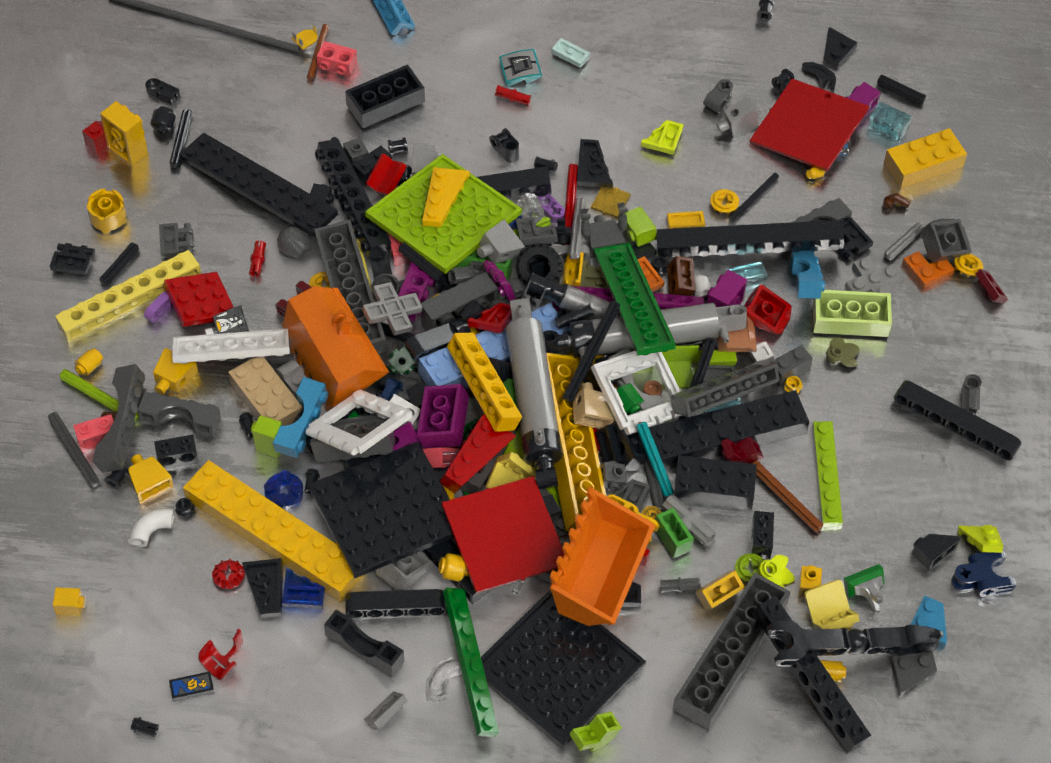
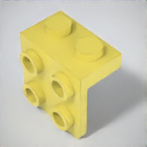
(509, 469)
(830, 607)

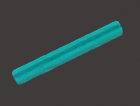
(655, 459)

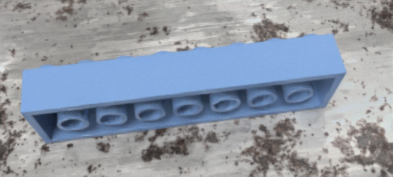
(441, 369)

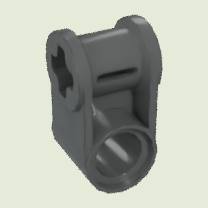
(719, 95)

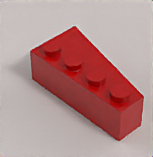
(475, 453)

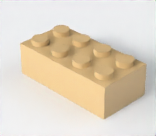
(264, 391)

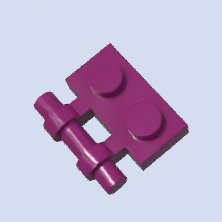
(499, 279)

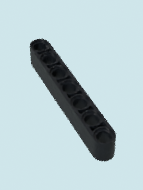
(957, 420)

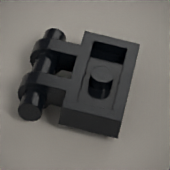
(855, 238)
(72, 263)

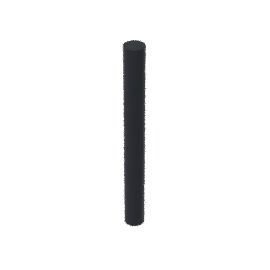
(744, 206)

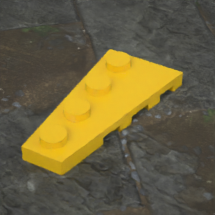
(442, 193)

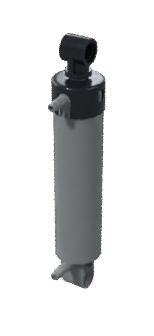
(685, 324)
(533, 393)

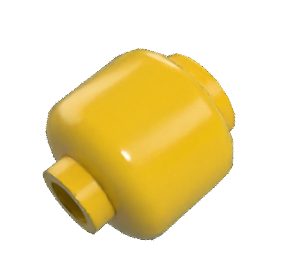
(452, 567)

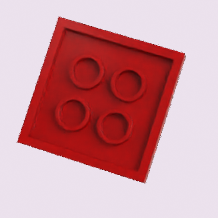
(197, 297)

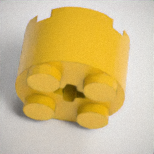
(106, 210)

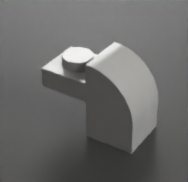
(290, 375)

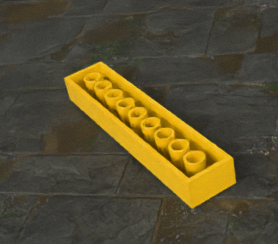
(580, 459)
(271, 529)

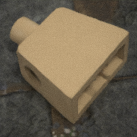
(591, 408)

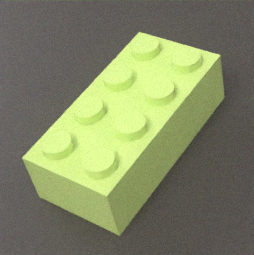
(852, 313)

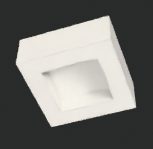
(763, 353)

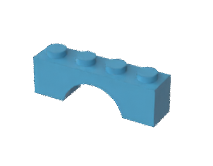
(809, 274)
(292, 438)

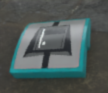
(520, 66)

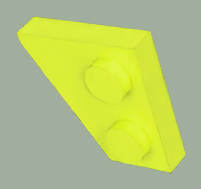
(664, 138)
(983, 537)

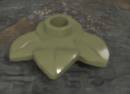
(842, 352)

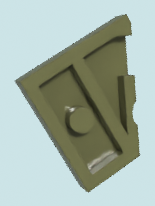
(592, 276)

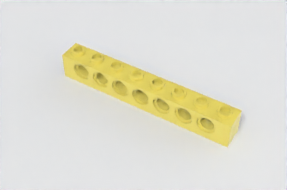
(140, 291)

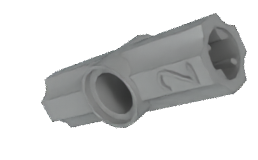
(691, 519)

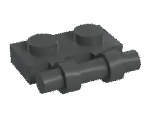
(170, 236)

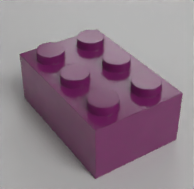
(443, 416)

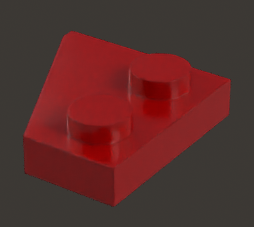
(493, 319)

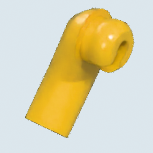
(814, 173)

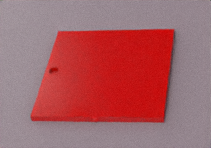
(809, 124)
(504, 534)

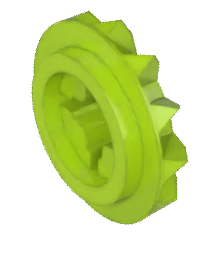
(743, 562)

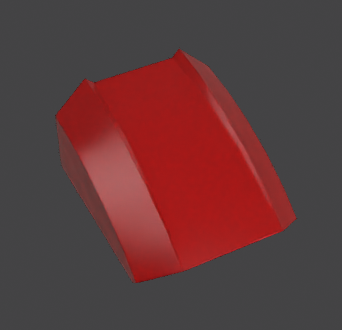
(768, 310)

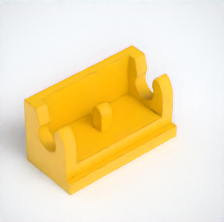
(573, 270)

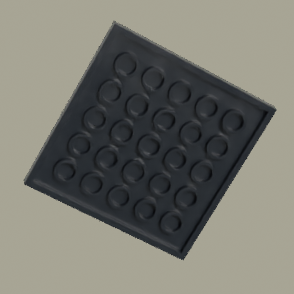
(384, 509)
(558, 669)

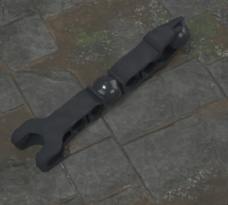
(833, 642)

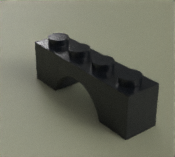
(347, 634)

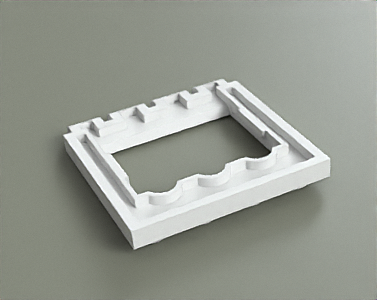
(628, 364)
(349, 443)

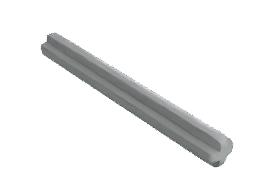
(576, 235)

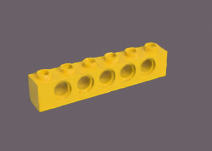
(484, 382)

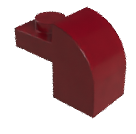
(744, 451)

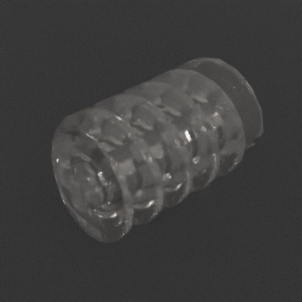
(530, 206)

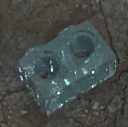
(889, 121)

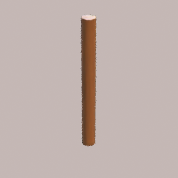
(313, 66)

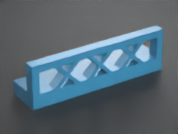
(394, 15)

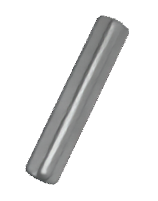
(903, 241)

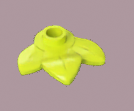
(778, 572)

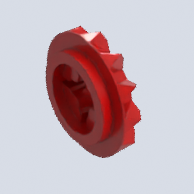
(234, 579)

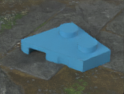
(931, 615)

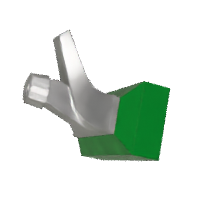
(866, 584)

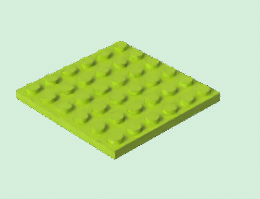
(470, 217)

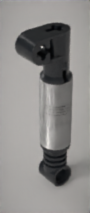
(563, 295)

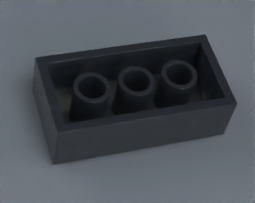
(385, 96)
(715, 482)

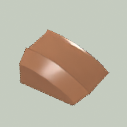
(739, 340)

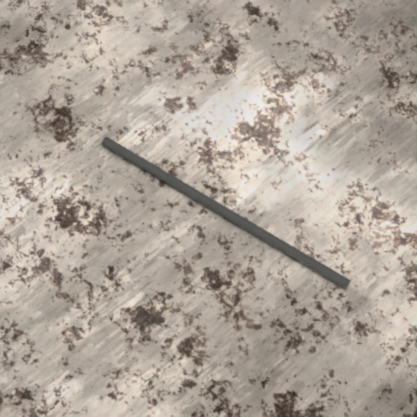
(211, 24)

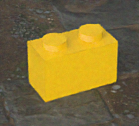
(720, 589)

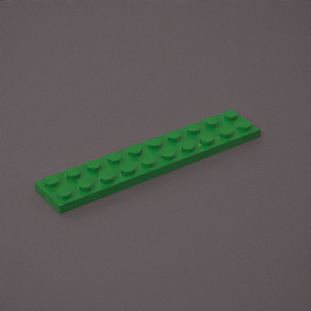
(637, 303)

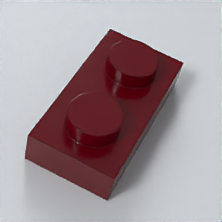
(994, 291)

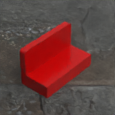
(385, 175)

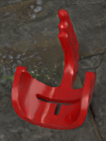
(209, 650)

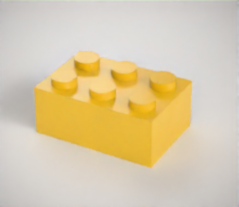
(124, 133)

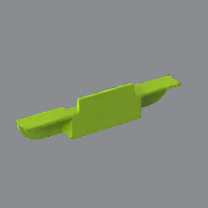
(680, 362)

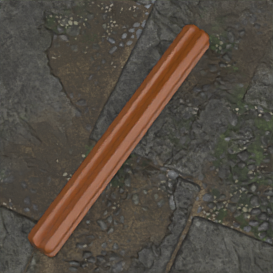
(788, 498)

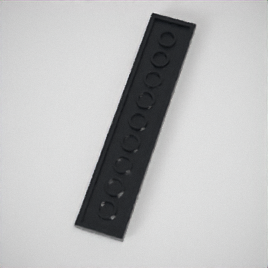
(258, 184)

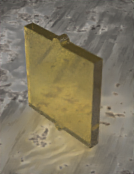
(607, 201)

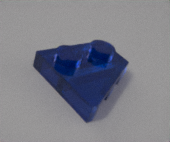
(301, 592)

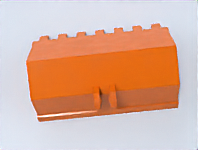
(331, 343)
(599, 560)

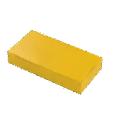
(685, 219)

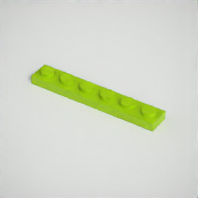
(827, 474)

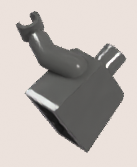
(603, 232)

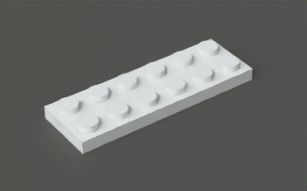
(230, 345)

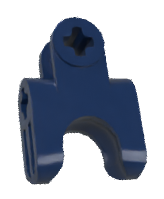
(980, 575)

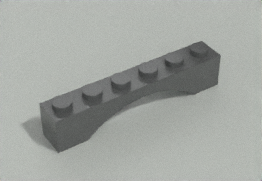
(112, 449)

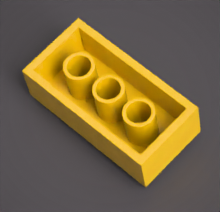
(925, 158)

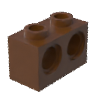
(681, 276)

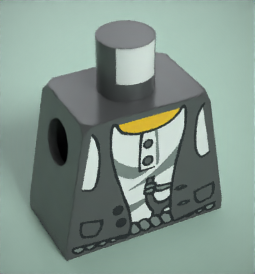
(229, 322)

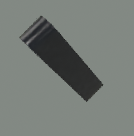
(395, 603)

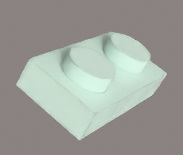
(570, 53)

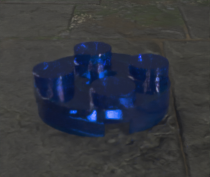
(291, 483)

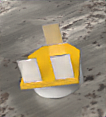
(306, 39)

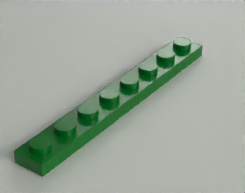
(470, 662)

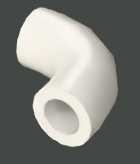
(148, 524)

